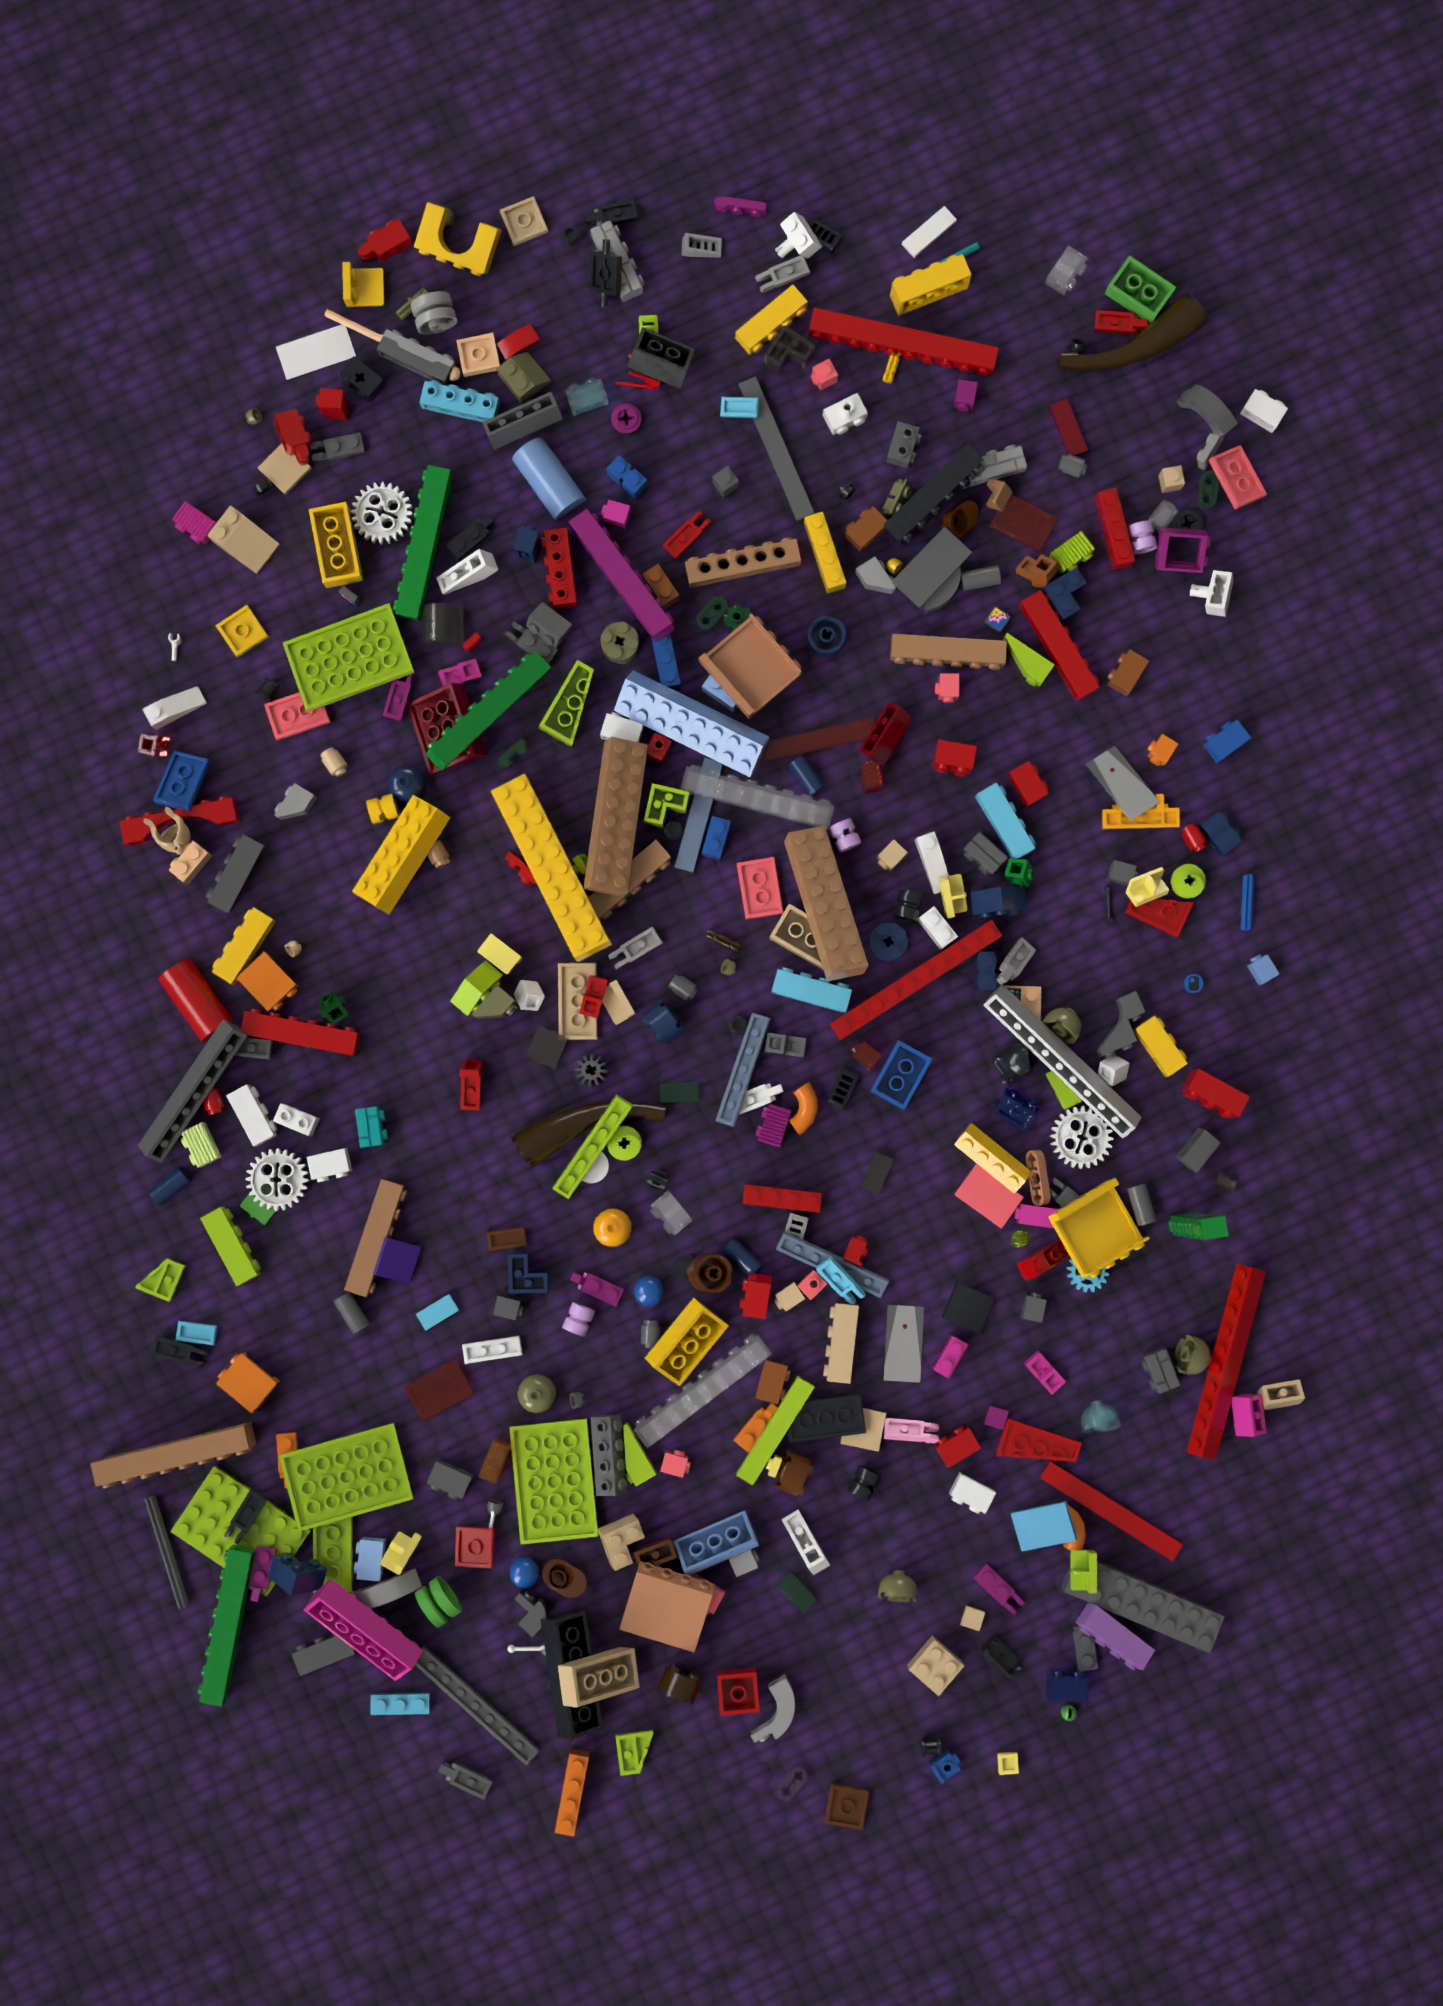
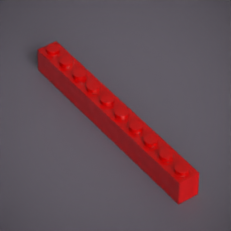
(908, 342)
(915, 980)
(1226, 1362)

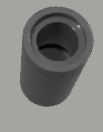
(980, 578)
(1141, 1204)
(351, 1312)

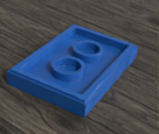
(181, 781)

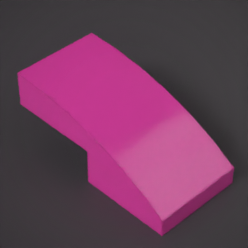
(462, 673)
(1044, 1372)

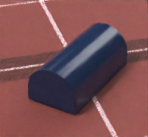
(806, 775)
(169, 1186)
(741, 1256)

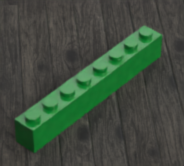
(423, 542)
(487, 711)
(1198, 1225)
(227, 1625)

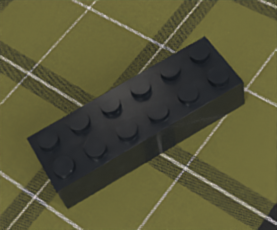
(935, 494)
(568, 1640)

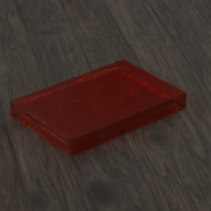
(1024, 523)
(439, 1390)

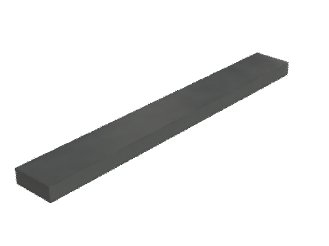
(778, 452)
(476, 1706)

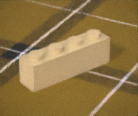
(842, 1342)

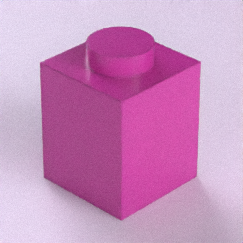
(616, 513)

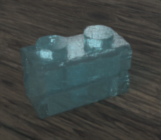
(586, 396)

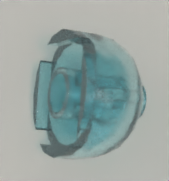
(1100, 1418)

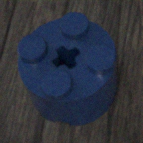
(830, 626)
(896, 935)
(663, 1021)

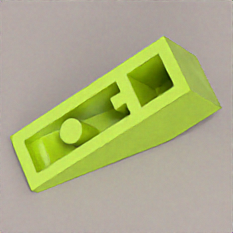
(1031, 664)
(637, 1462)

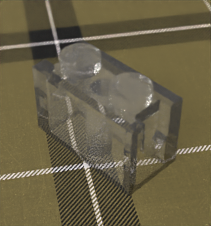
(1066, 270)
(671, 1213)

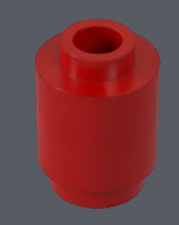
(1194, 837)
(213, 1102)

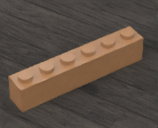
(948, 651)
(642, 870)
(378, 1227)

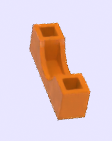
(572, 1792)

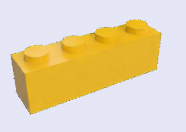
(771, 320)
(825, 552)
(243, 946)
(992, 1158)

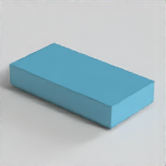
(740, 407)
(437, 1312)
(196, 1332)

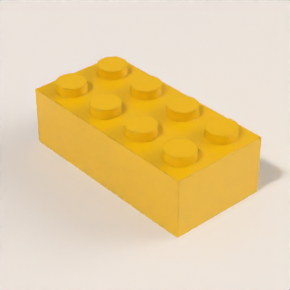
(930, 284)
(335, 545)
(686, 1342)

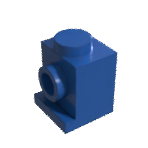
(937, 1766)

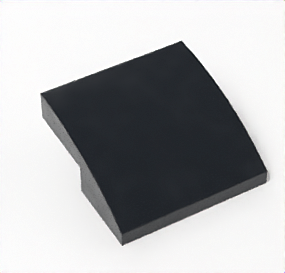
(968, 1308)

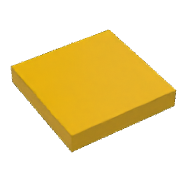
(242, 631)

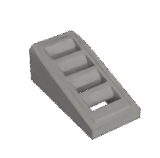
(694, 252)
(804, 1220)

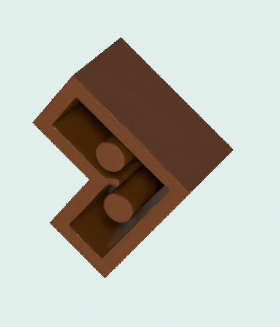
(657, 1552)

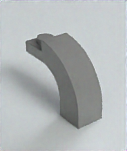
(389, 1589)
(779, 1723)

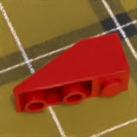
(1043, 1260)

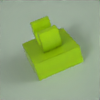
(580, 863)

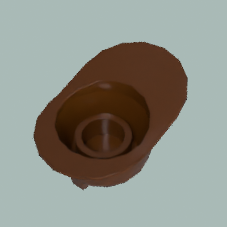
(961, 518)
(564, 1578)

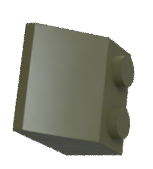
(523, 376)
(496, 1005)

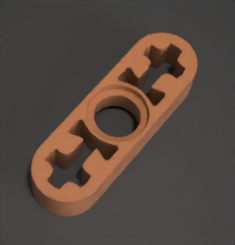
(1039, 1196)

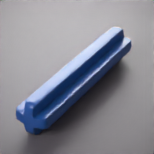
(1247, 902)

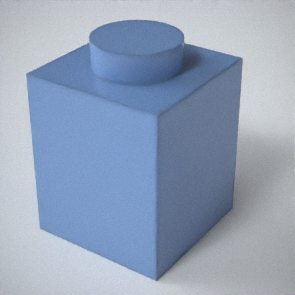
(1262, 969)

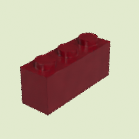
(885, 734)

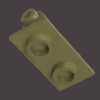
(901, 491)

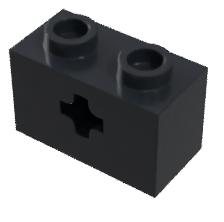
(357, 370)

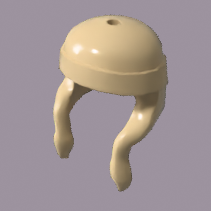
(174, 837)

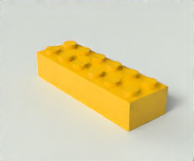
(401, 854)

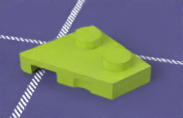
(163, 1280)
(632, 1750)

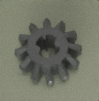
(597, 1073)

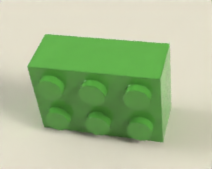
(1140, 290)

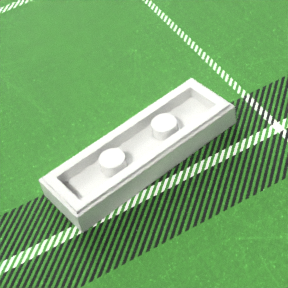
(929, 231)
(492, 1349)

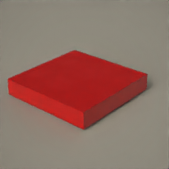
(475, 1547)

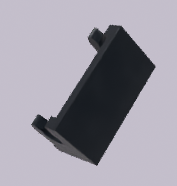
(1002, 1656)

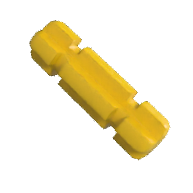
(891, 368)

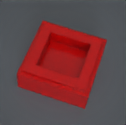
(472, 643)

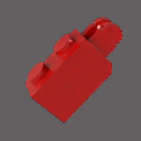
(385, 242)
(293, 435)

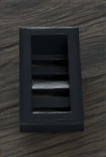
(837, 237)
(832, 1101)

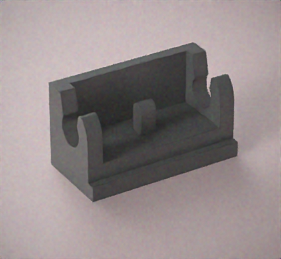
(1197, 1149)

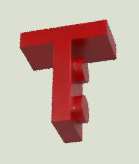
(470, 1084)

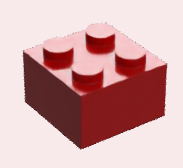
(953, 758)
(738, 1691)

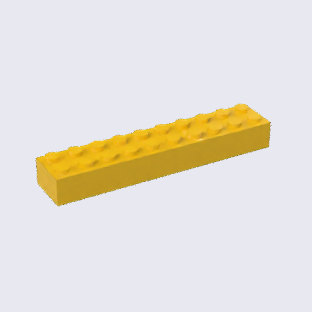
(551, 868)

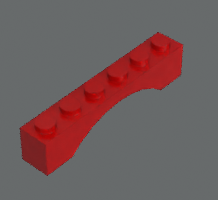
(221, 812)

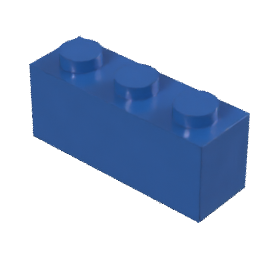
(666, 662)

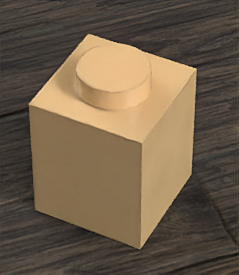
(1171, 479)
(891, 856)
(788, 1297)

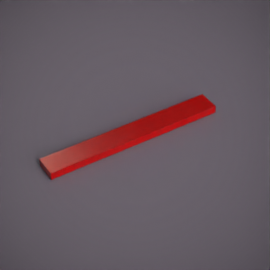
(1111, 1511)

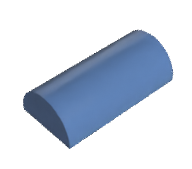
(548, 478)
(716, 1543)

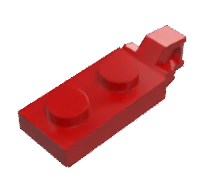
(1118, 322)

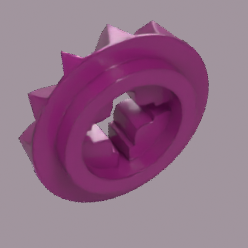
(619, 413)

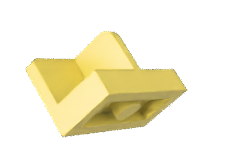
(1147, 887)
(953, 895)
(499, 954)
(400, 1552)

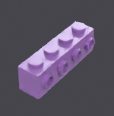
(1114, 1636)

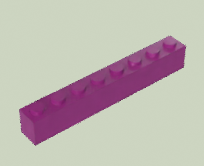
(621, 575)

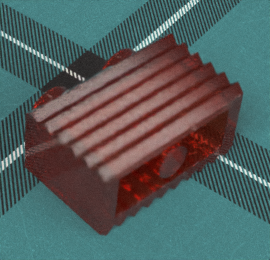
(871, 777)

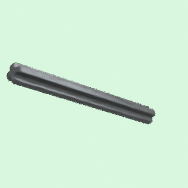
(166, 1551)

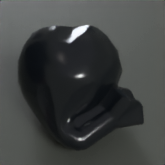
(1013, 1061)

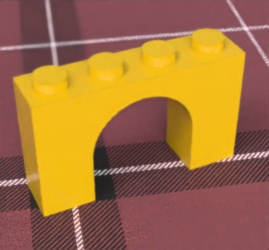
(431, 241)

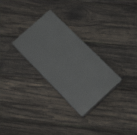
(931, 567)

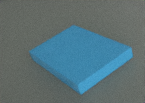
(1044, 1526)

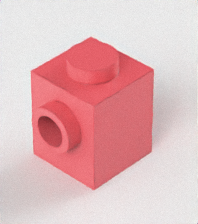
(824, 374)
(947, 687)
(812, 1284)
(675, 1463)

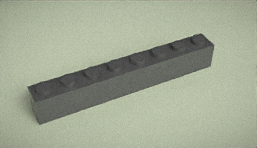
(192, 1091)

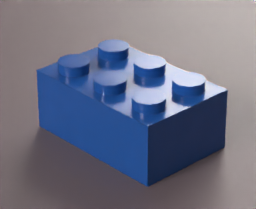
(900, 1075)

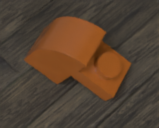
(1038, 571)

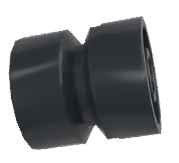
(908, 905)
(863, 1483)

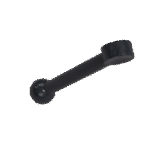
(1108, 888)

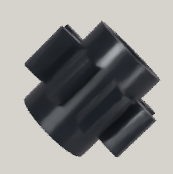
(657, 1180)

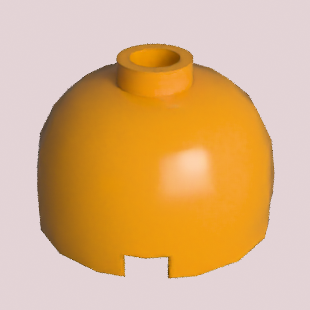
(612, 1227)

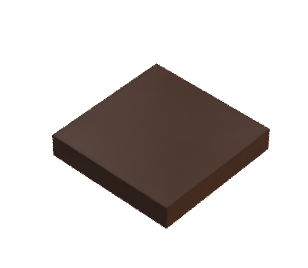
(846, 1806)

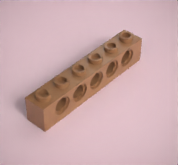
(753, 566)

